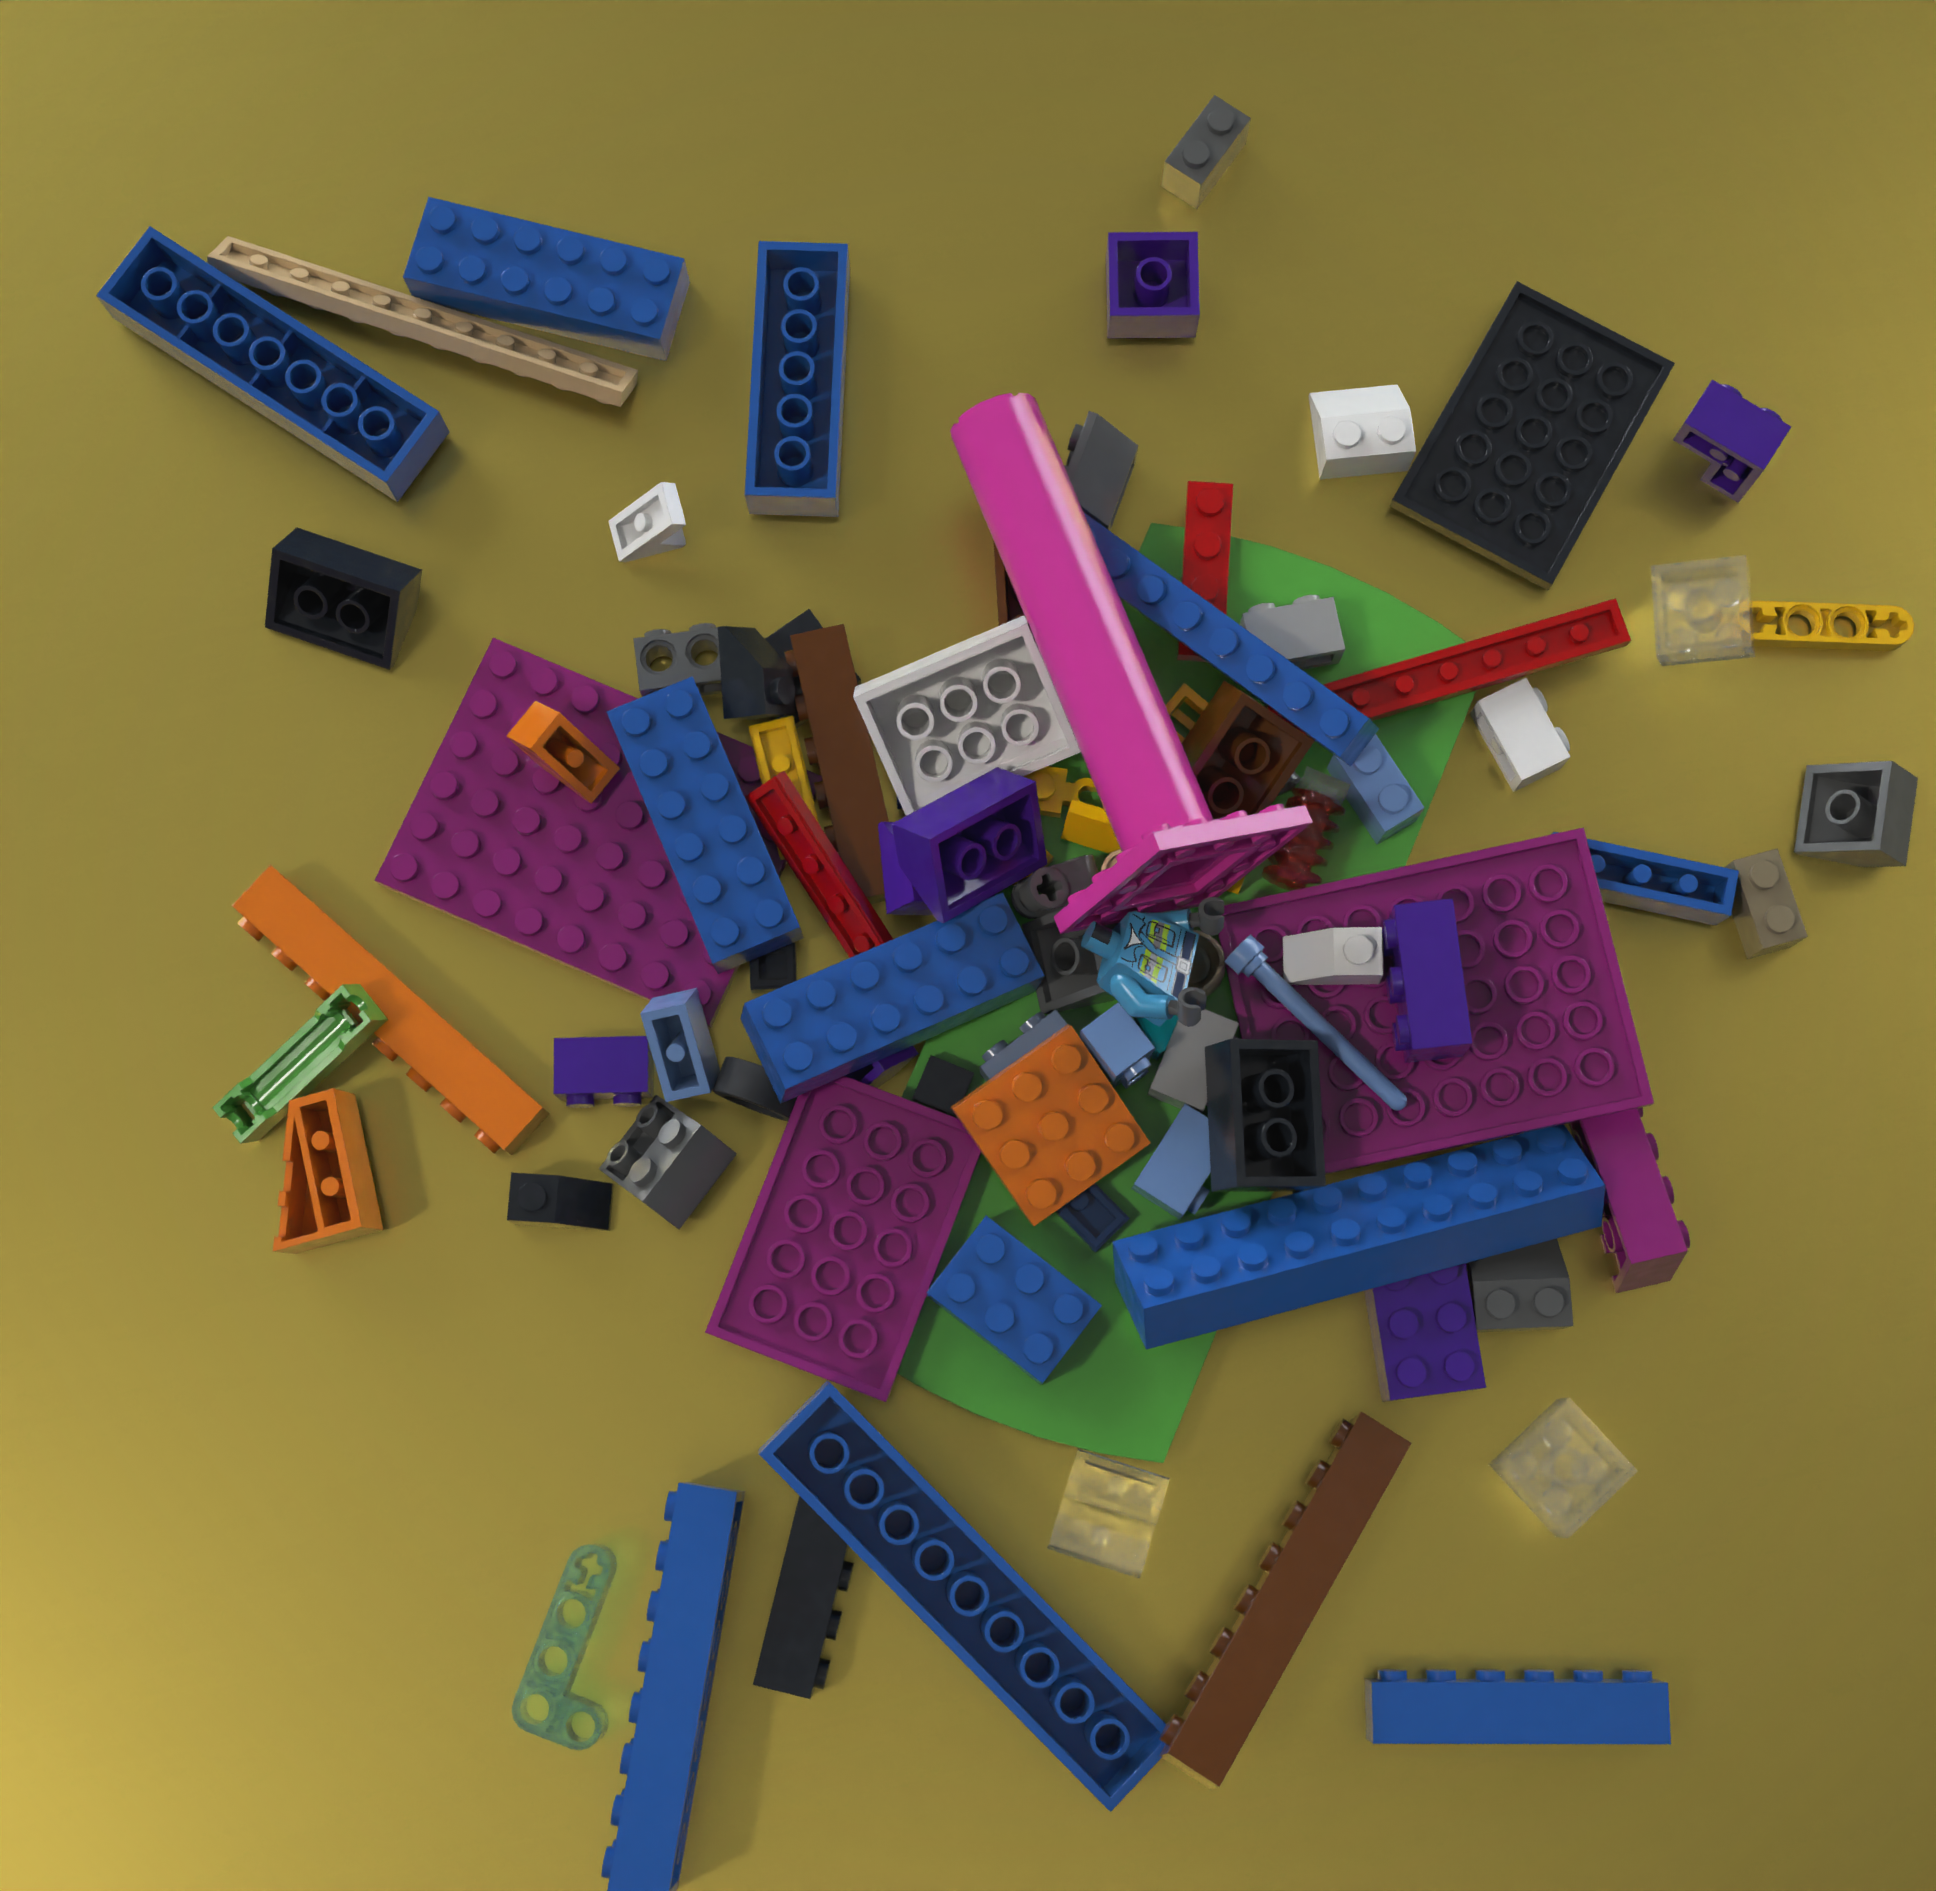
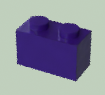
(603, 1069)

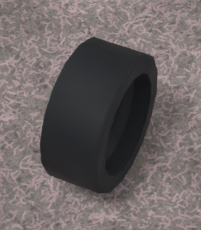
(751, 1088)

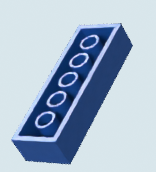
(547, 278)
(798, 379)
(705, 825)
(891, 997)

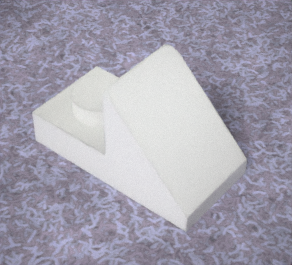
(649, 524)

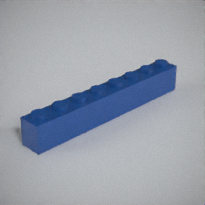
(1234, 650)

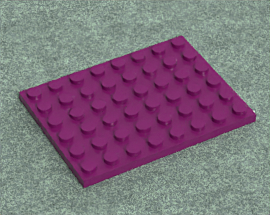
(537, 861)
(1539, 991)

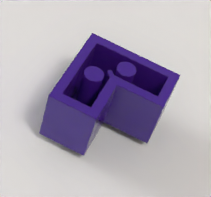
(1732, 437)

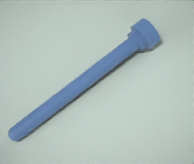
(1251, 961)

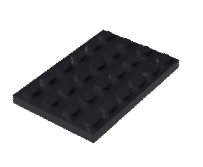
(1532, 435)

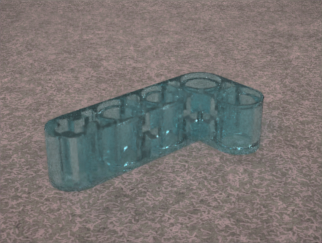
(574, 1642)

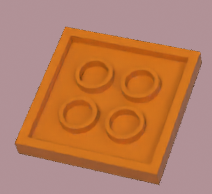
(1050, 1125)

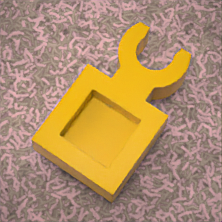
(1055, 791)

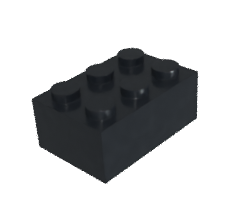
(1264, 1115)

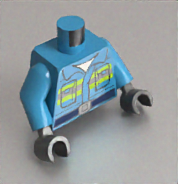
(1151, 960)

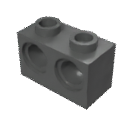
(683, 649)

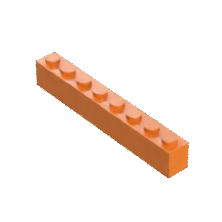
(413, 1029)

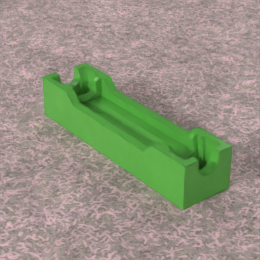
(301, 1063)

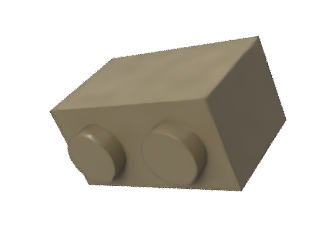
(1765, 905)

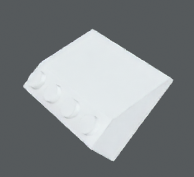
(965, 715)

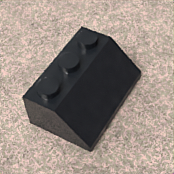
(341, 597)

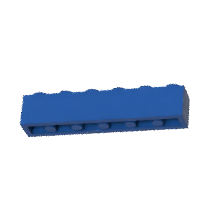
(1517, 1709)

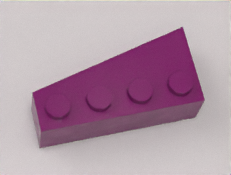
(1637, 1200)

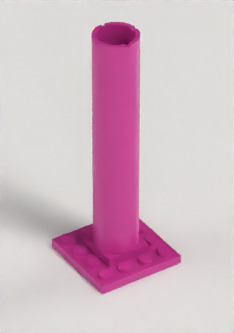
(1104, 684)

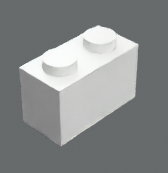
(1521, 734)

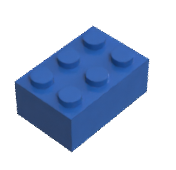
(1013, 1300)

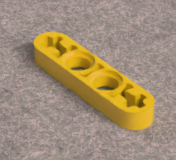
(1822, 625)

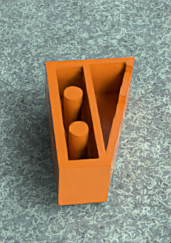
(327, 1175)

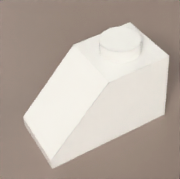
(1334, 956)

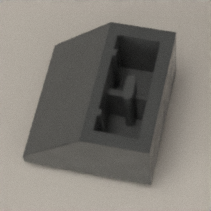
(1100, 467)
(667, 1161)

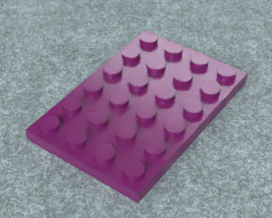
(847, 1235)

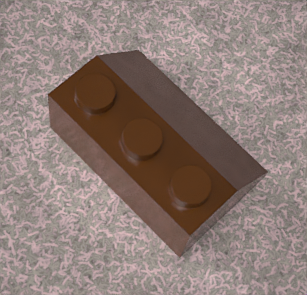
(1242, 753)

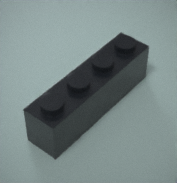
(804, 1607)

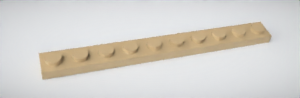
(424, 321)

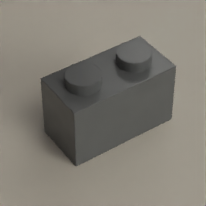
(1205, 152)

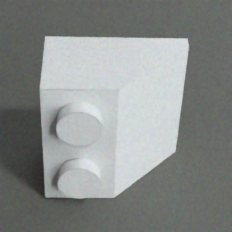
(1362, 431)

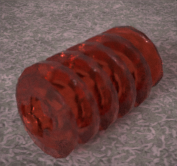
(1294, 861)

